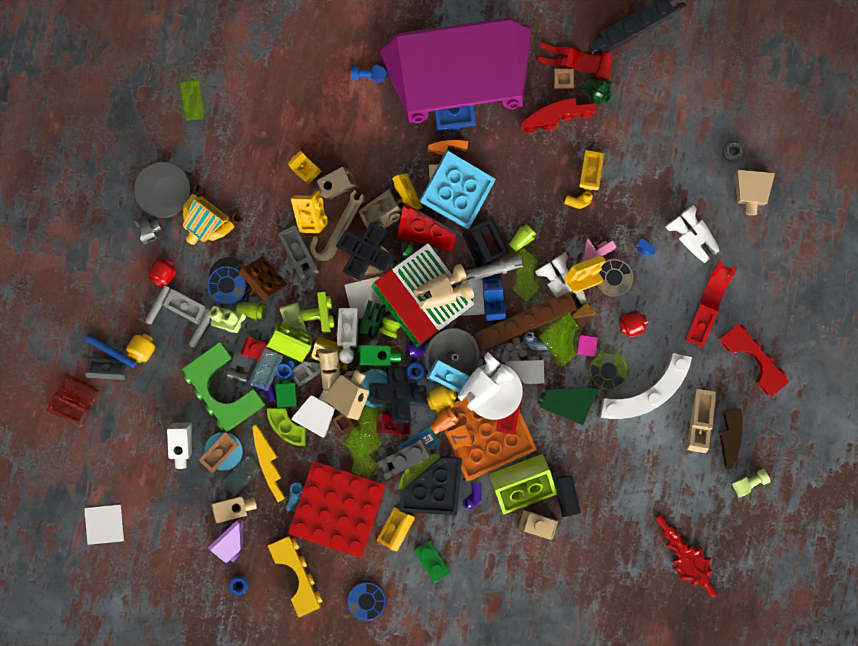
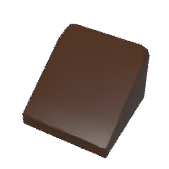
(344, 423)

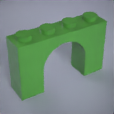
(200, 373)

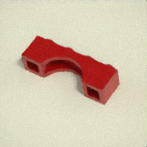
(770, 377)

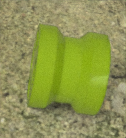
(389, 328)

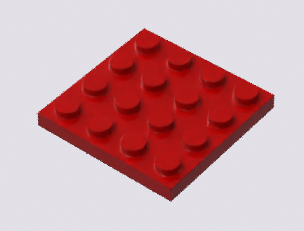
(336, 509)

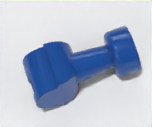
(376, 74)

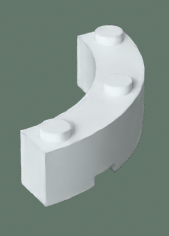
(652, 397)

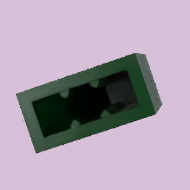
(568, 403)

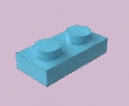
(448, 376)

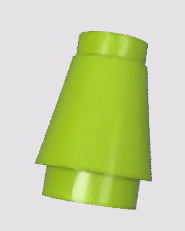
(522, 237)
(254, 310)

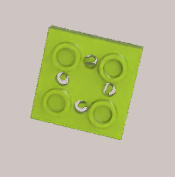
(320, 313)

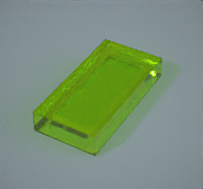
(192, 100)

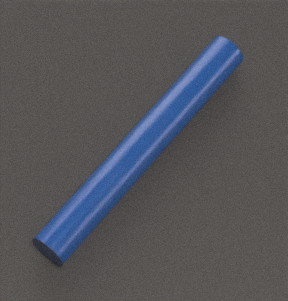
(111, 351)

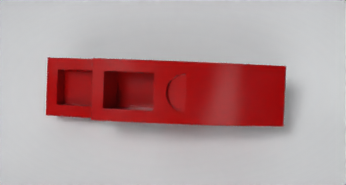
(549, 116)

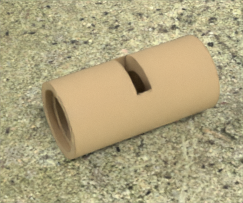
(329, 366)

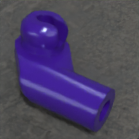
(474, 498)

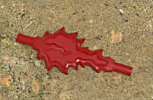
(690, 562)

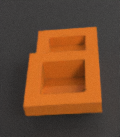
(442, 146)

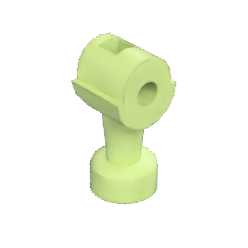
(744, 485)

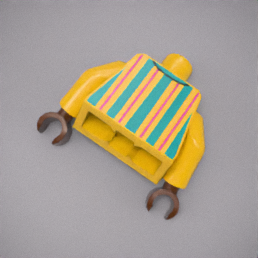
(204, 219)

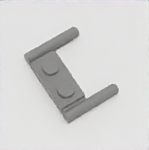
(183, 306)

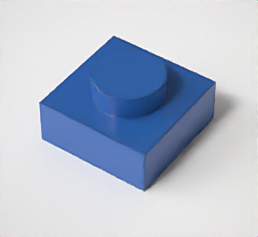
(645, 248)

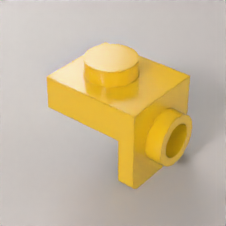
(304, 167)

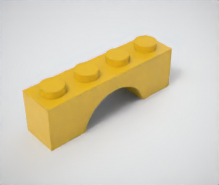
(285, 552)

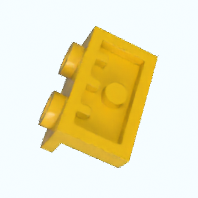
(309, 213)
(585, 274)

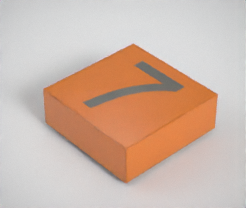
(459, 437)

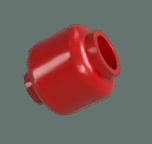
(162, 272)
(633, 323)

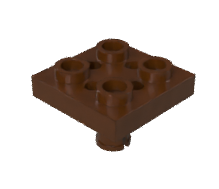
(262, 279)

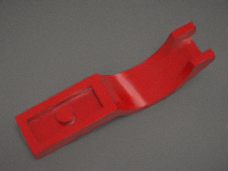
(710, 304)

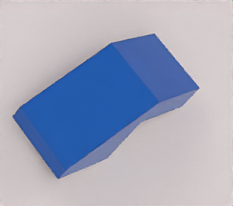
(493, 298)

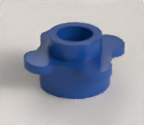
(285, 373)

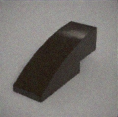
(731, 437)

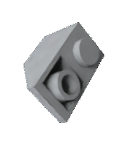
(528, 371)

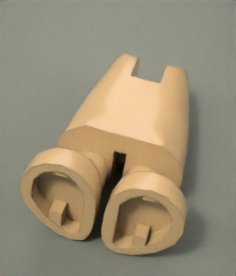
(442, 291)

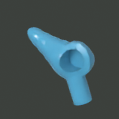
(296, 490)

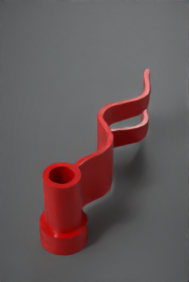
(580, 62)

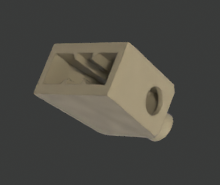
(341, 180)

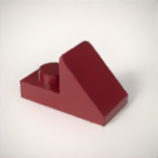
(384, 425)

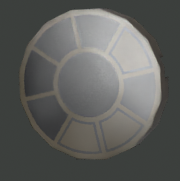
(616, 278)

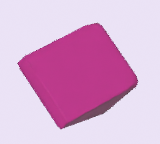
(587, 345)

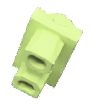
(226, 319)

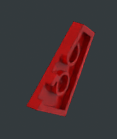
(424, 230)

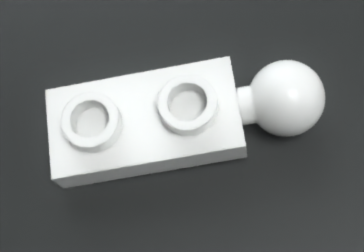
(347, 333)

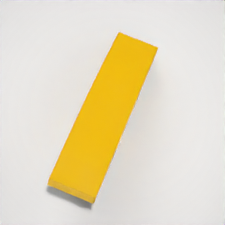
(266, 455)

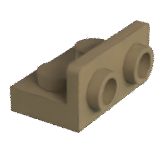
(381, 211)

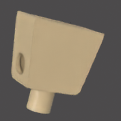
(753, 189)
(348, 395)
(223, 510)
(538, 524)

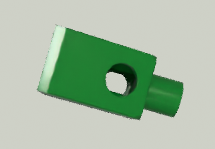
(368, 355)

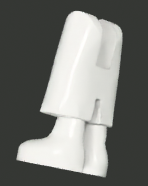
(695, 236)
(558, 284)
(482, 385)

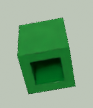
(286, 394)

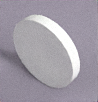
(504, 401)

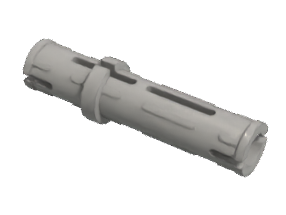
(494, 268)

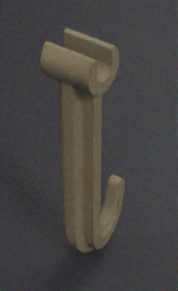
(343, 224)

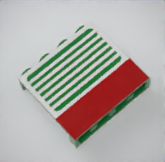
(397, 294)

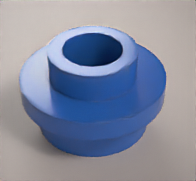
(411, 366)
(232, 585)

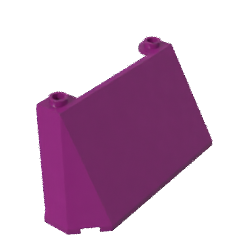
(458, 66)

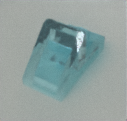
(241, 476)

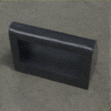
(478, 247)

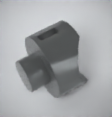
(148, 229)

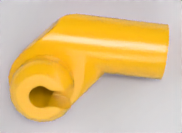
(579, 202)

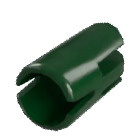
(369, 326)

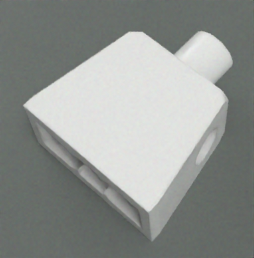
(315, 415)
(180, 435)

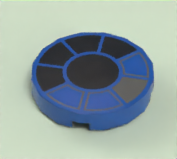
(226, 285)
(366, 601)

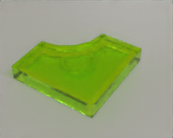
(559, 339)

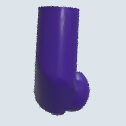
(271, 394)

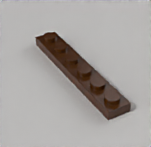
(525, 321)

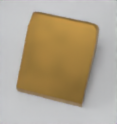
(583, 311)

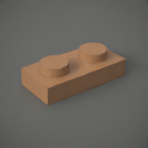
(219, 452)

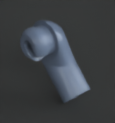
(532, 342)

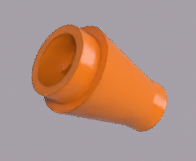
(445, 420)

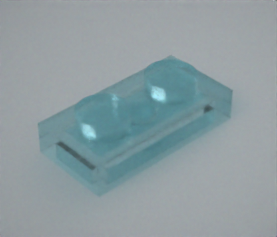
(265, 369)

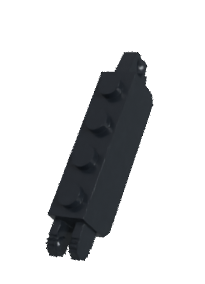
(634, 25)

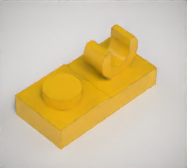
(591, 170)
(406, 190)

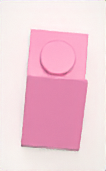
(603, 248)

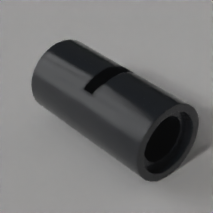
(567, 496)

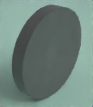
(162, 189)
(453, 348)

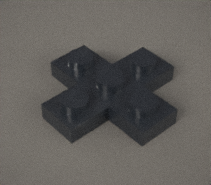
(365, 251)
(398, 394)

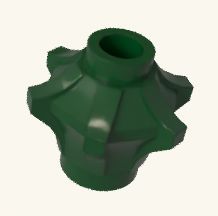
(598, 90)

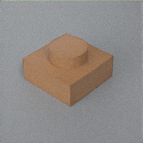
(563, 78)

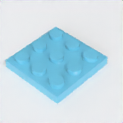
(457, 190)

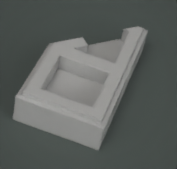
(305, 372)

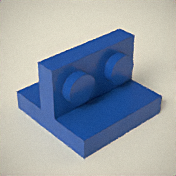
(455, 118)

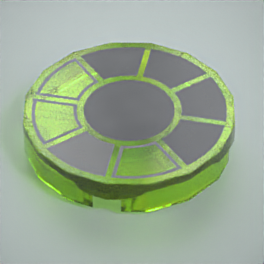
(608, 371)

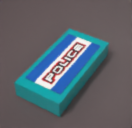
(428, 436)

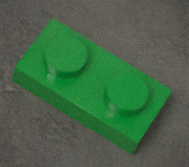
(431, 561)

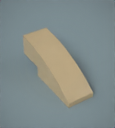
(701, 421)

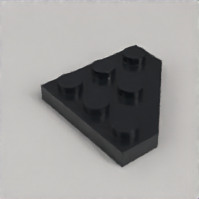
(434, 489)

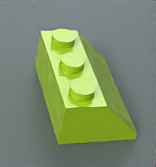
(523, 484)

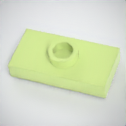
(292, 315)

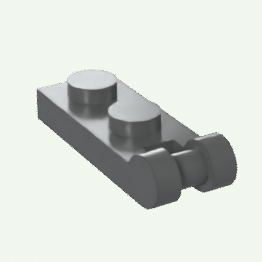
(298, 252)
(240, 360)
(404, 458)

